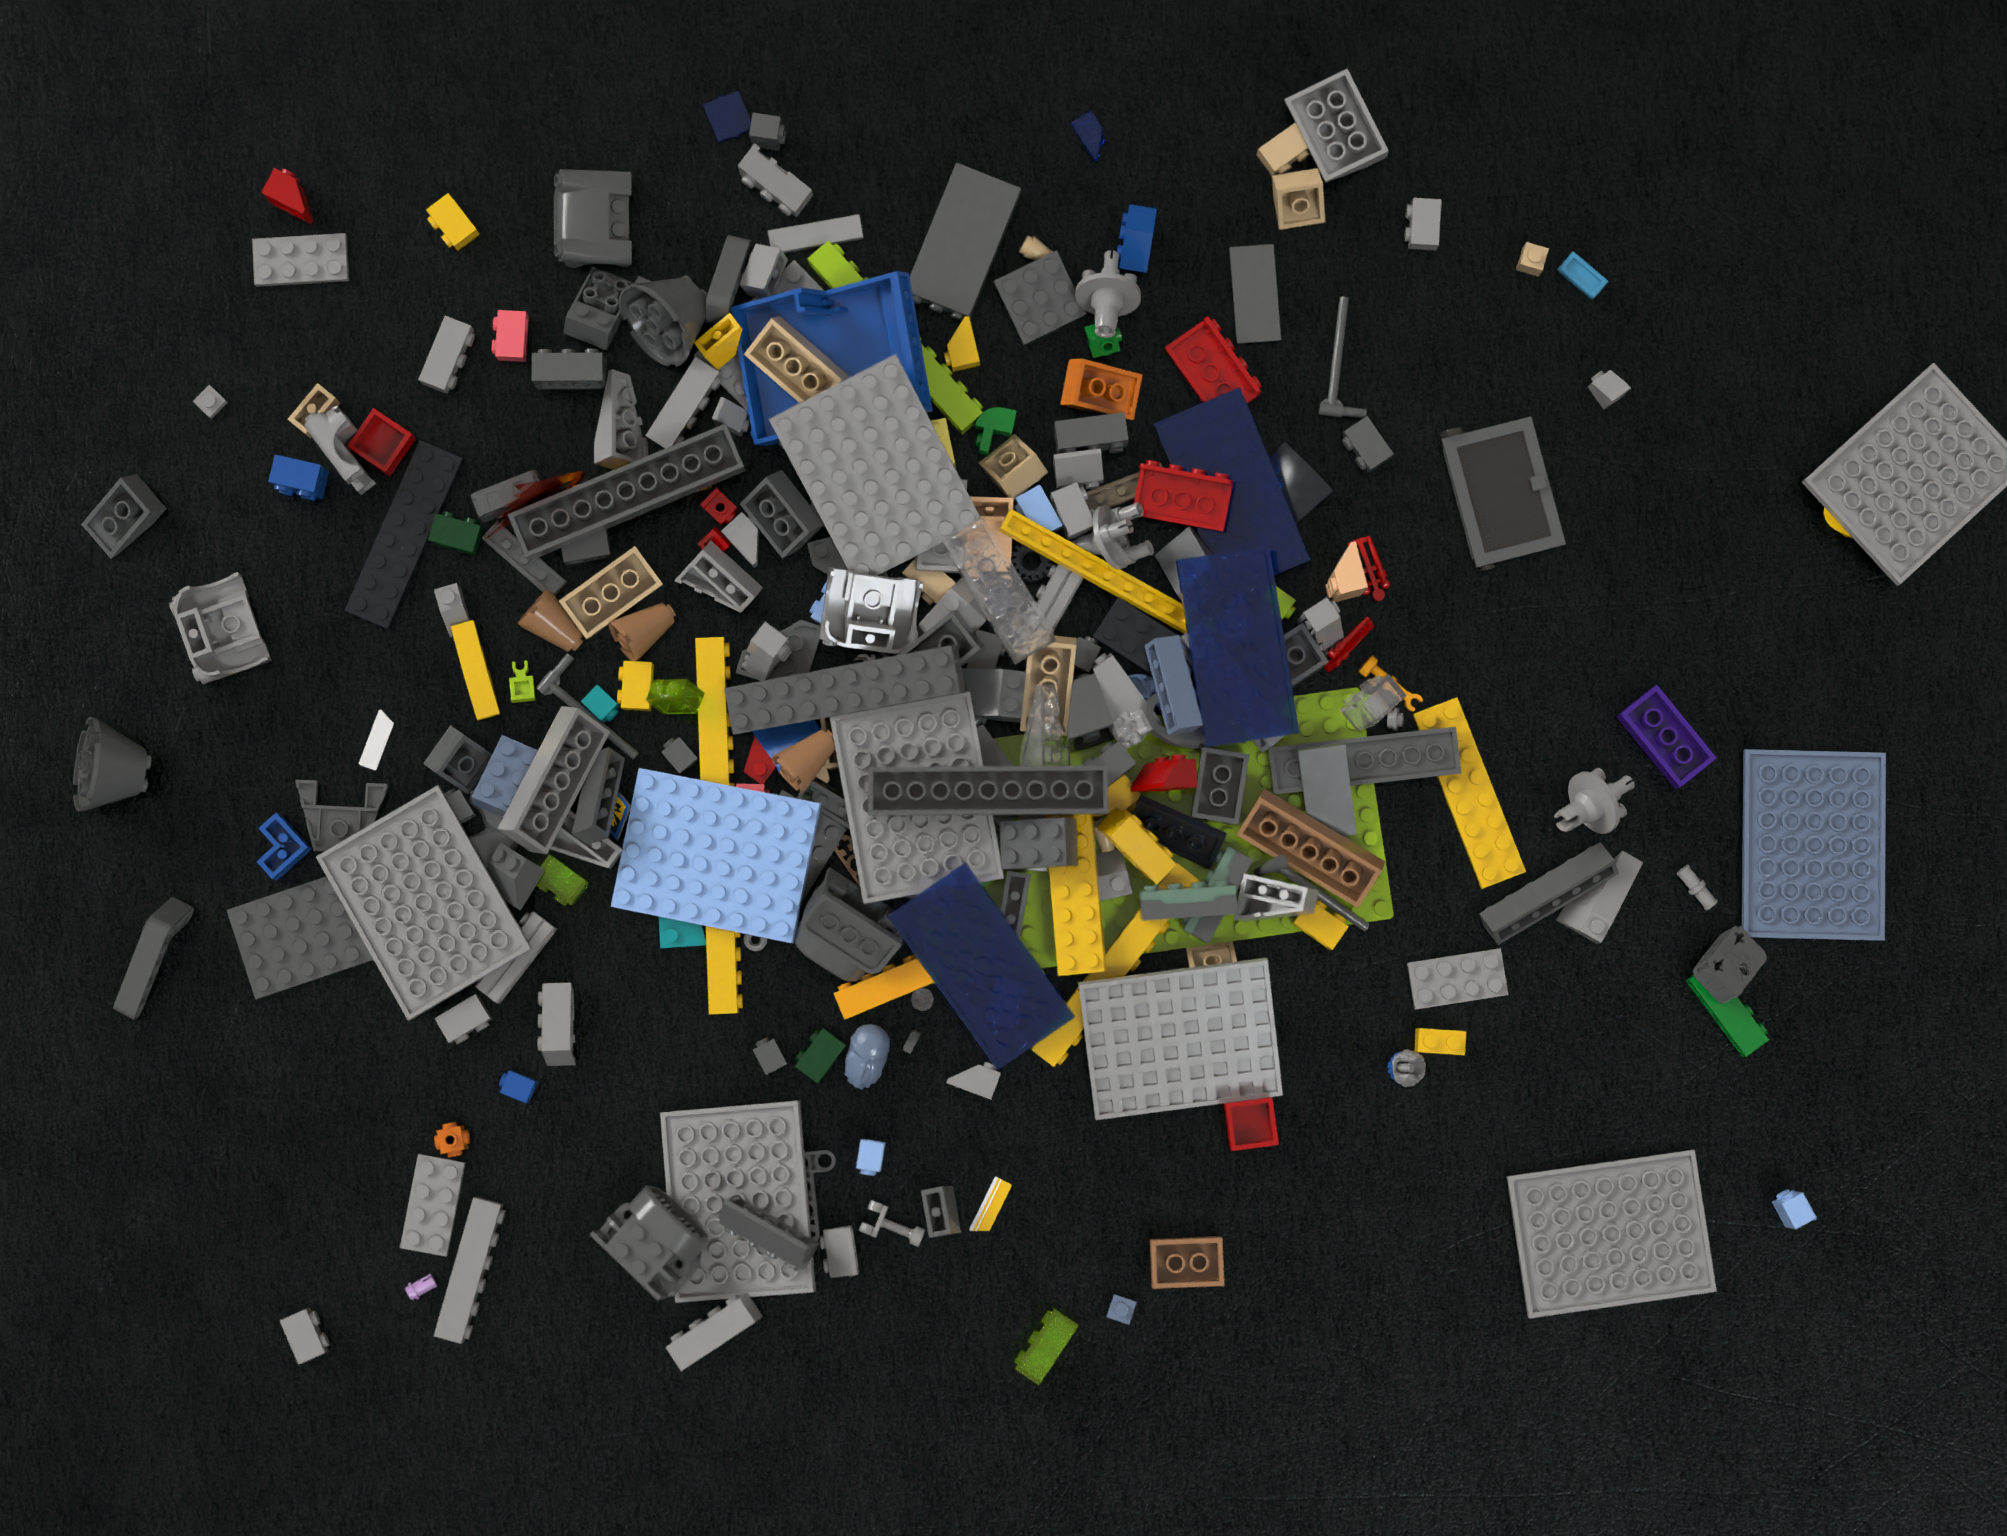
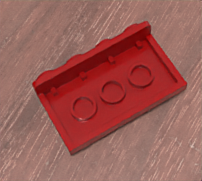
(1210, 363)
(1184, 496)

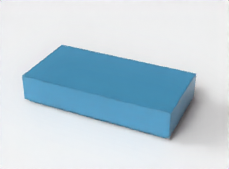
(1582, 275)

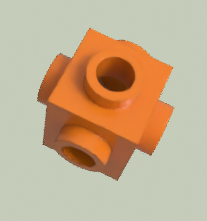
(460, 1135)

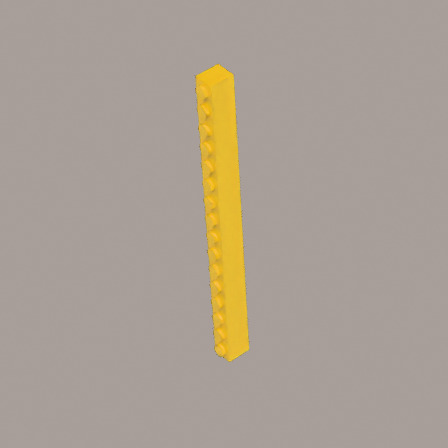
(716, 768)

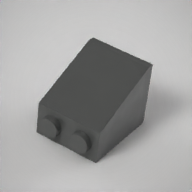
(1088, 715)

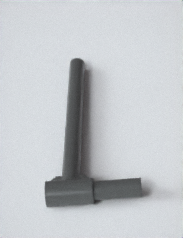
(1332, 406)
(550, 685)
(1280, 865)

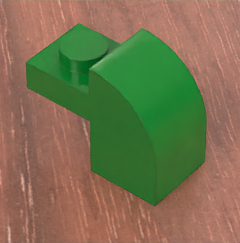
(996, 421)

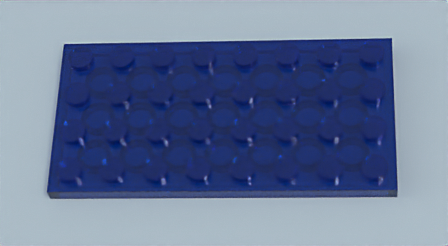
(1225, 440)
(1237, 646)
(981, 965)

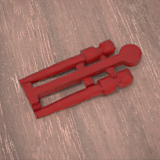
(1378, 594)
(1345, 646)

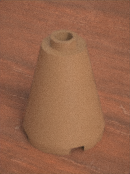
(551, 622)
(641, 629)
(805, 759)

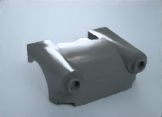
(592, 217)

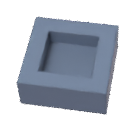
(1121, 1309)

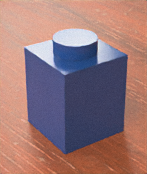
(517, 1086)

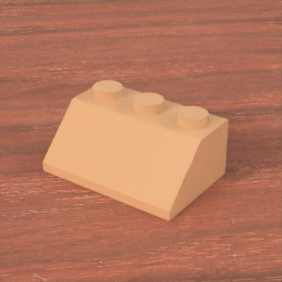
(1347, 577)

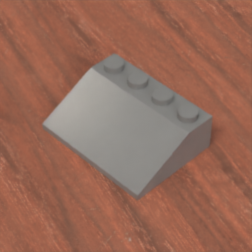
(1337, 126)

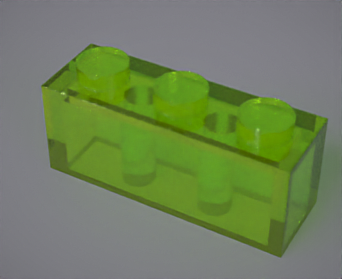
(1045, 1345)

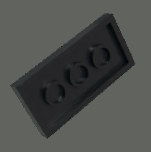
(1180, 832)

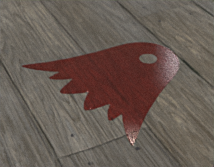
(537, 491)

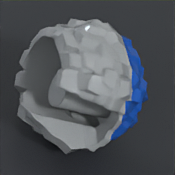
(1407, 1067)

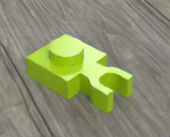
(521, 686)

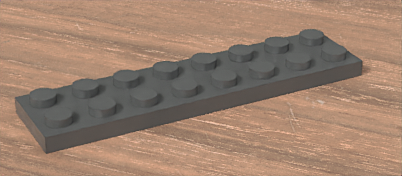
(1377, 758)

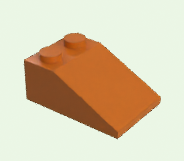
(1100, 388)

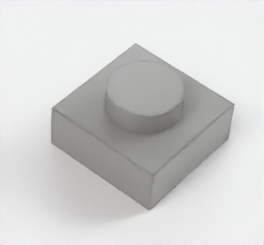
(210, 402)

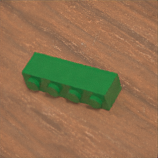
(1733, 1019)

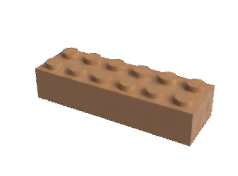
(1311, 848)

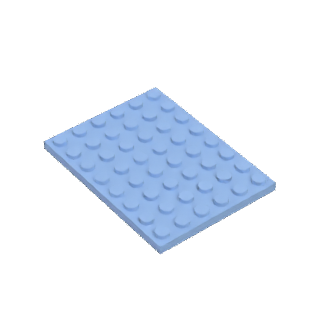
(716, 855)

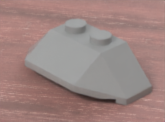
(959, 599)

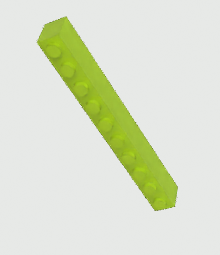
(944, 391)

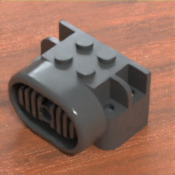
(844, 932)
(654, 1241)

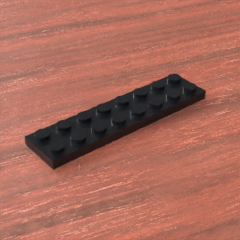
(403, 534)

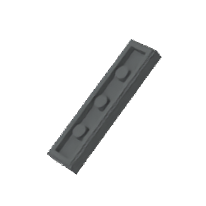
(535, 570)

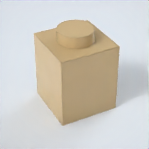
(1532, 259)

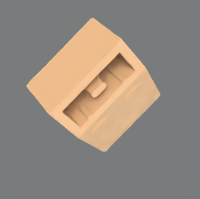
(994, 512)

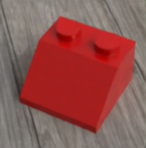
(287, 194)
(1166, 775)

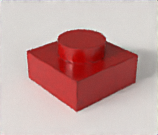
(717, 538)

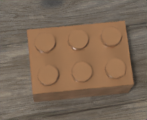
(1186, 1262)

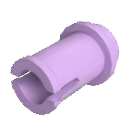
(420, 1287)

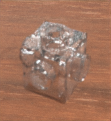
(1131, 727)

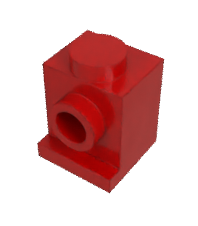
(711, 503)

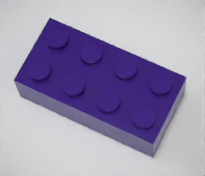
(1666, 737)

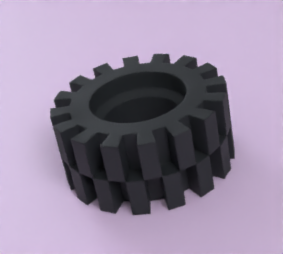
(1029, 574)

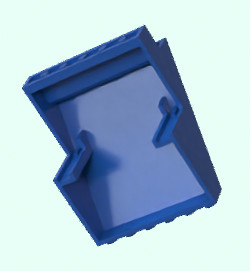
(847, 324)

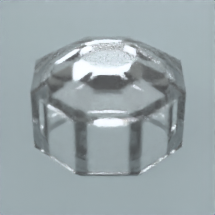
(922, 999)

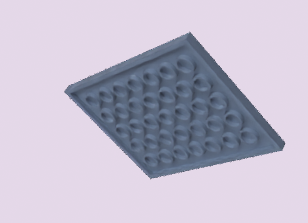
(1814, 844)

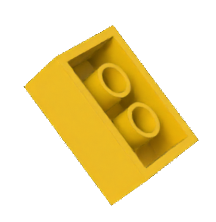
(1137, 844)

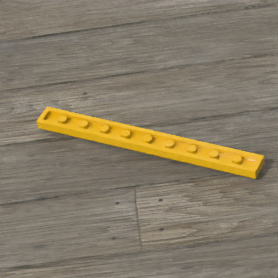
(1094, 569)

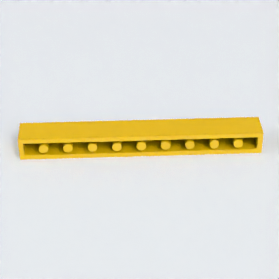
(1119, 958)

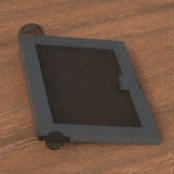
(1502, 491)

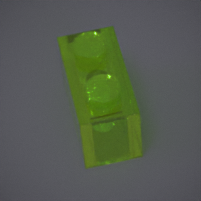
(675, 696)
(561, 881)

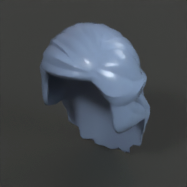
(866, 1055)

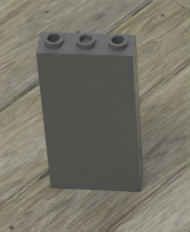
(962, 241)

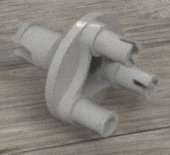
(1108, 295)
(1110, 536)
(1594, 802)

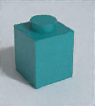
(601, 704)

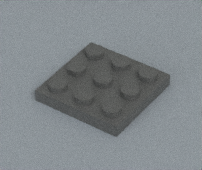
(1039, 297)

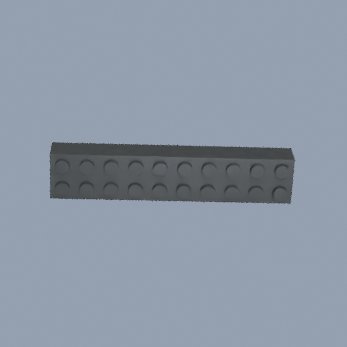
(626, 492)
(845, 689)
(988, 790)

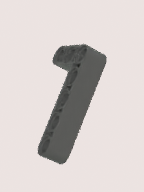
(149, 954)

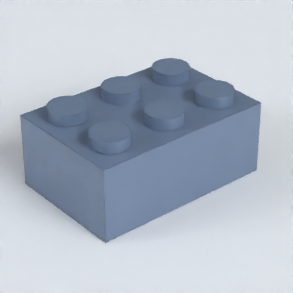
(503, 775)

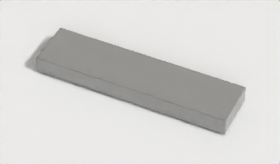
(816, 234)

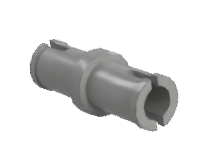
(1697, 887)

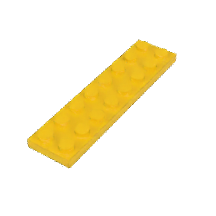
(1474, 801)
(1078, 907)

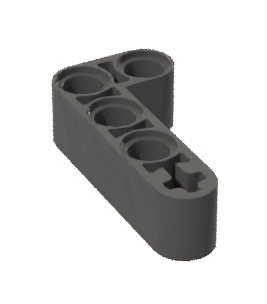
(727, 278)
(815, 1167)

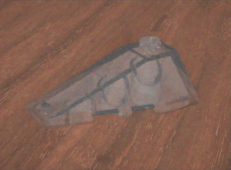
(1043, 735)

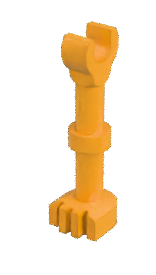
(1371, 666)

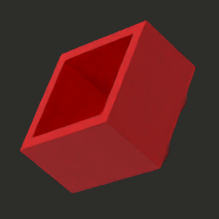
(381, 442)
(1251, 1124)

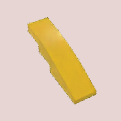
(475, 670)

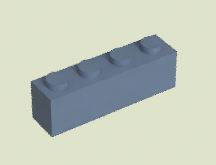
(1173, 684)

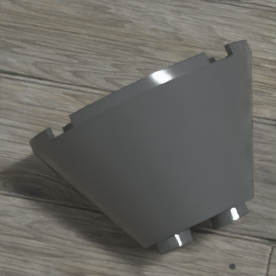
(664, 317)
(107, 767)

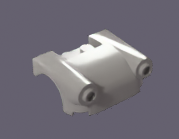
(332, 434)
(869, 611)
(219, 629)

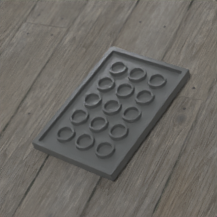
(296, 937)

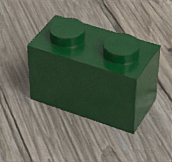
(455, 533)
(820, 1055)

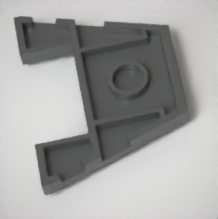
(336, 823)

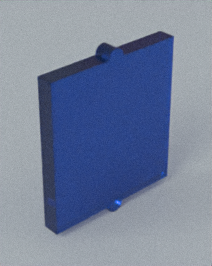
(728, 116)

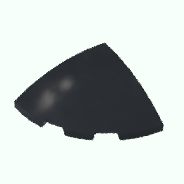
(1299, 482)

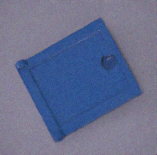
(782, 737)

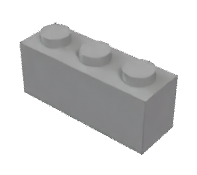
(447, 355)

